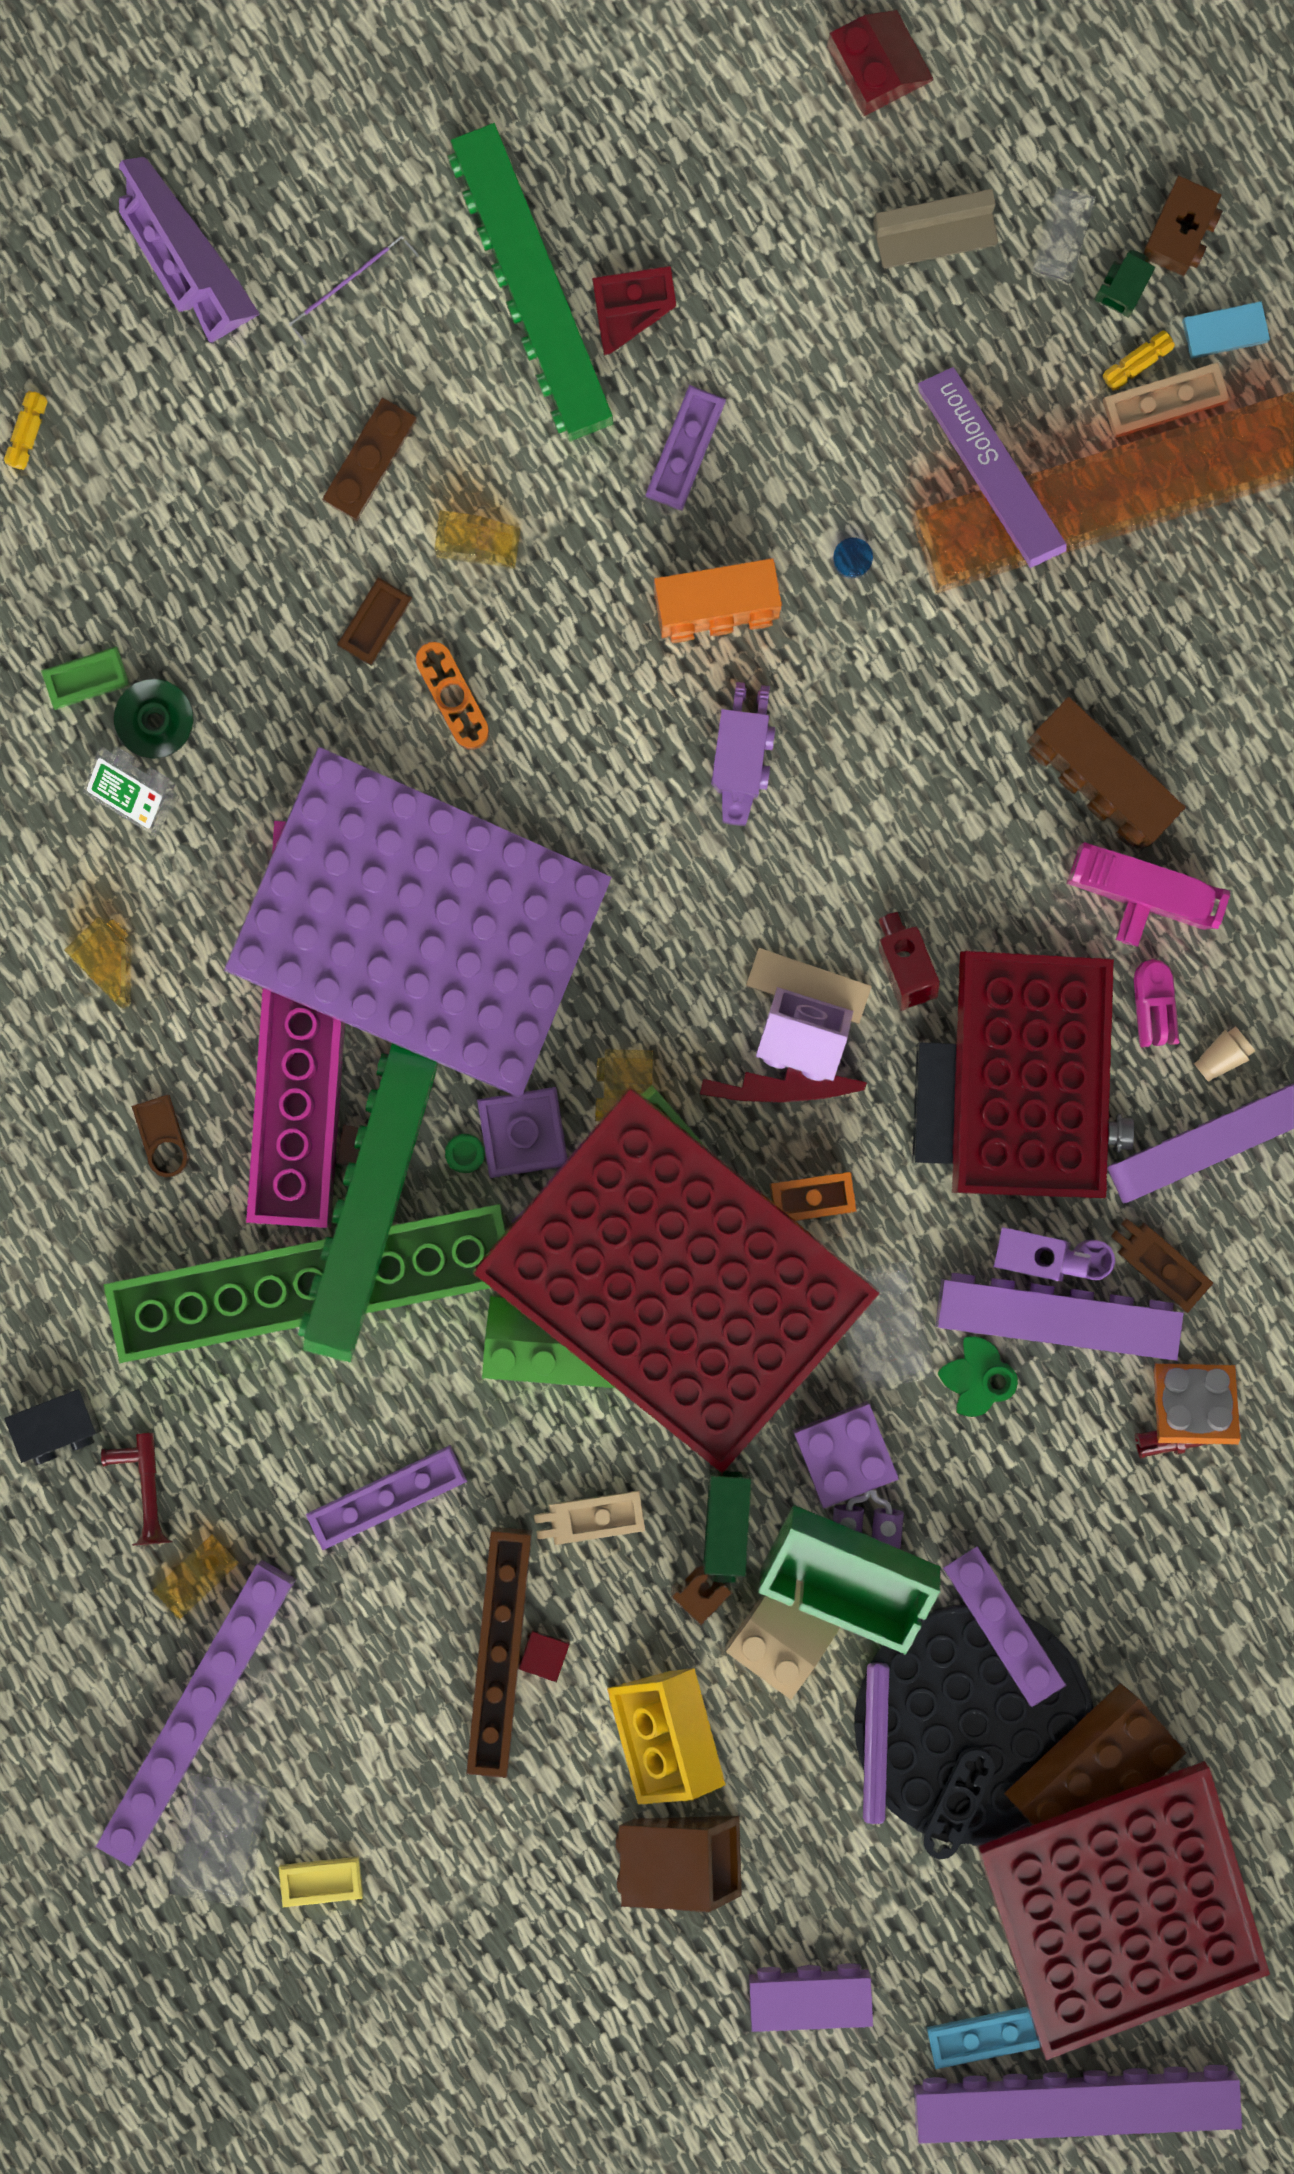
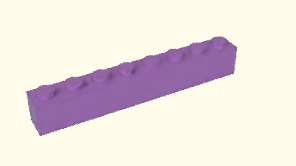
(195, 1713)
(1077, 2106)

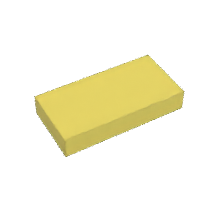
(320, 1881)

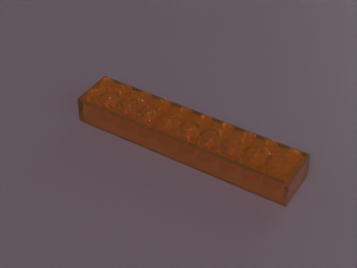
(1118, 490)

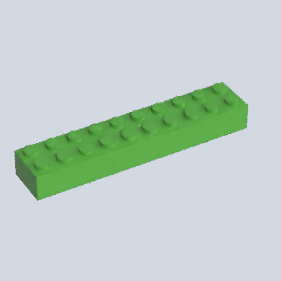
(273, 1287)

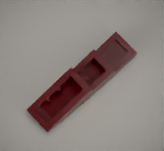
(792, 1089)

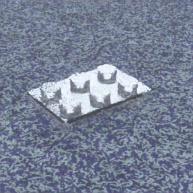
(890, 1336)

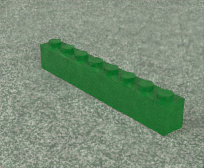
(531, 281)
(369, 1205)

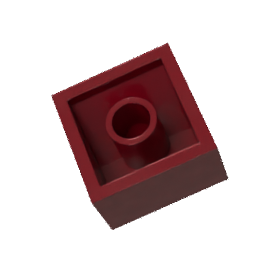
(878, 59)

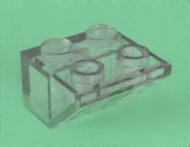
(129, 792)

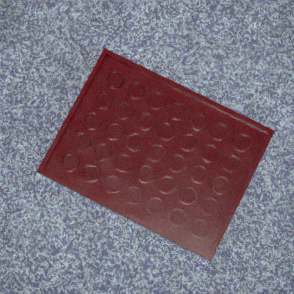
(676, 1280)

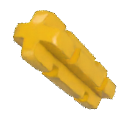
(1138, 360)
(25, 430)

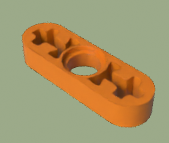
(429, 674)

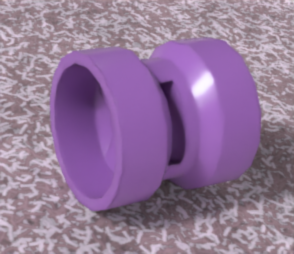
(1102, 1258)

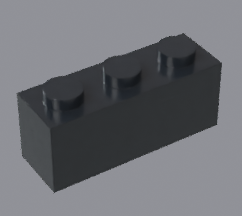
(934, 1103)

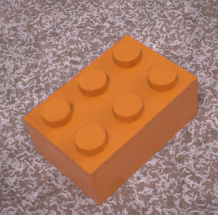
(717, 600)

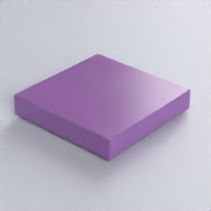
(522, 1132)

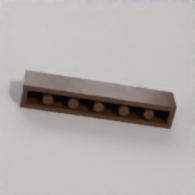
(499, 1652)

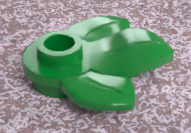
(972, 1377)

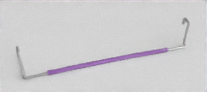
(346, 281)

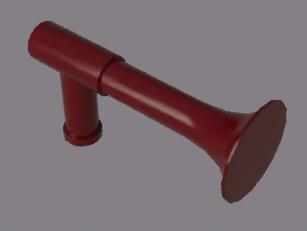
(145, 1456)

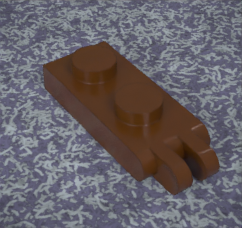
(1162, 1265)

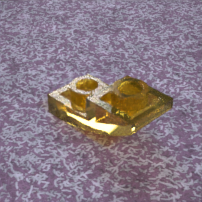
(195, 1577)

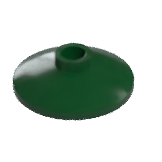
(139, 704)

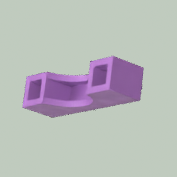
(1004, 1626)

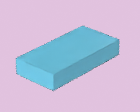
(1226, 330)

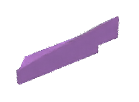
(181, 253)

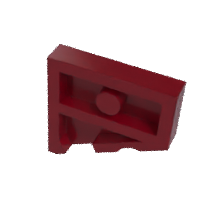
(631, 304)

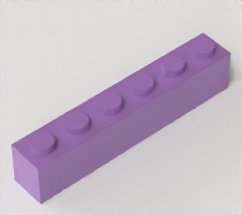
(1058, 1318)

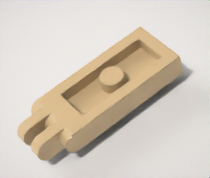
(593, 1518)

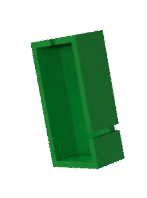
(850, 1579)

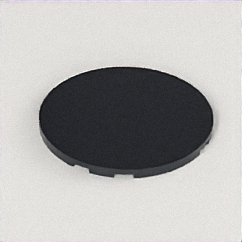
(960, 1696)

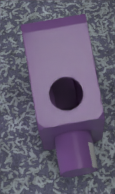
(1022, 1253)

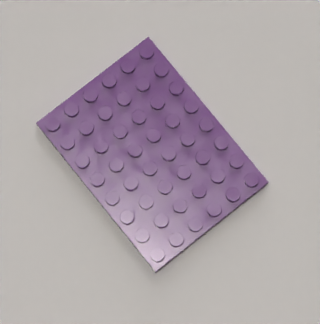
(418, 923)

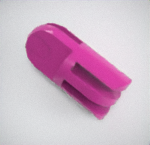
(1155, 1004)

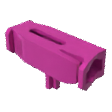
(1145, 890)

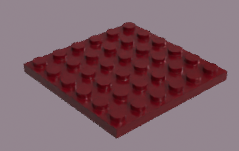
(1124, 1910)

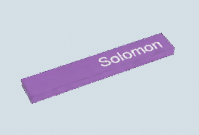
(992, 467)

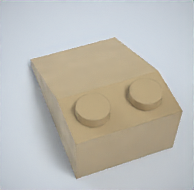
(781, 1643)

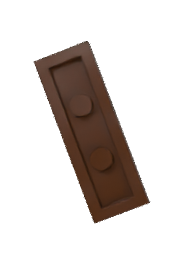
(369, 459)

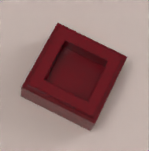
(544, 1656)

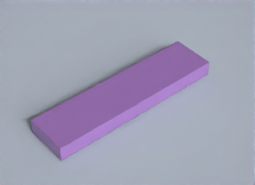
(386, 1497)

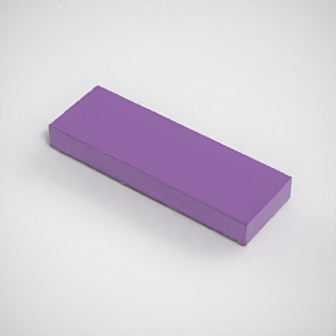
(685, 448)

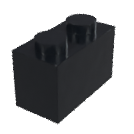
(52, 1426)

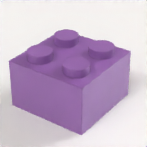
(845, 1454)

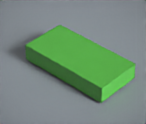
(85, 677)

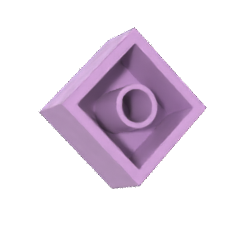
(804, 1035)

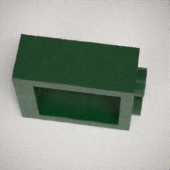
(727, 1525)

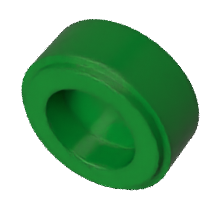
(465, 1153)

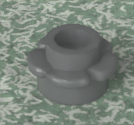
(1121, 1133)

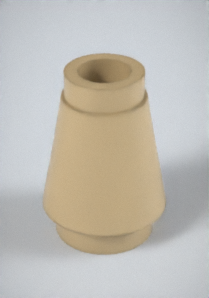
(1224, 1054)

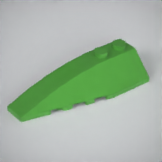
(526, 1353)

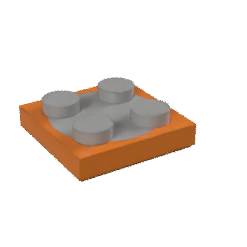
(1196, 1404)

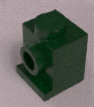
(1126, 283)

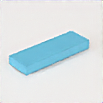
(982, 2037)

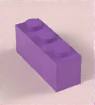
(810, 1998)

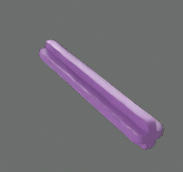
(876, 1743)

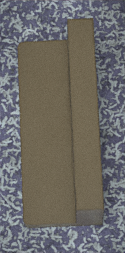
(936, 229)

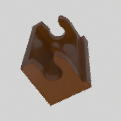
(697, 1597)

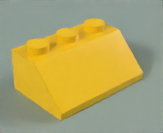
(666, 1737)

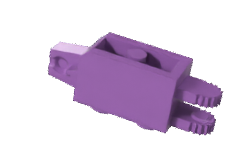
(740, 755)

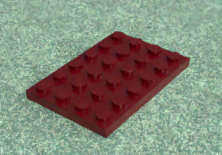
(1032, 1075)

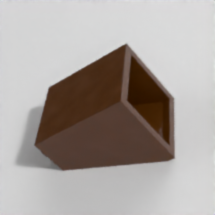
(679, 1862)

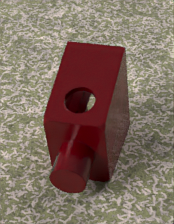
(912, 976)

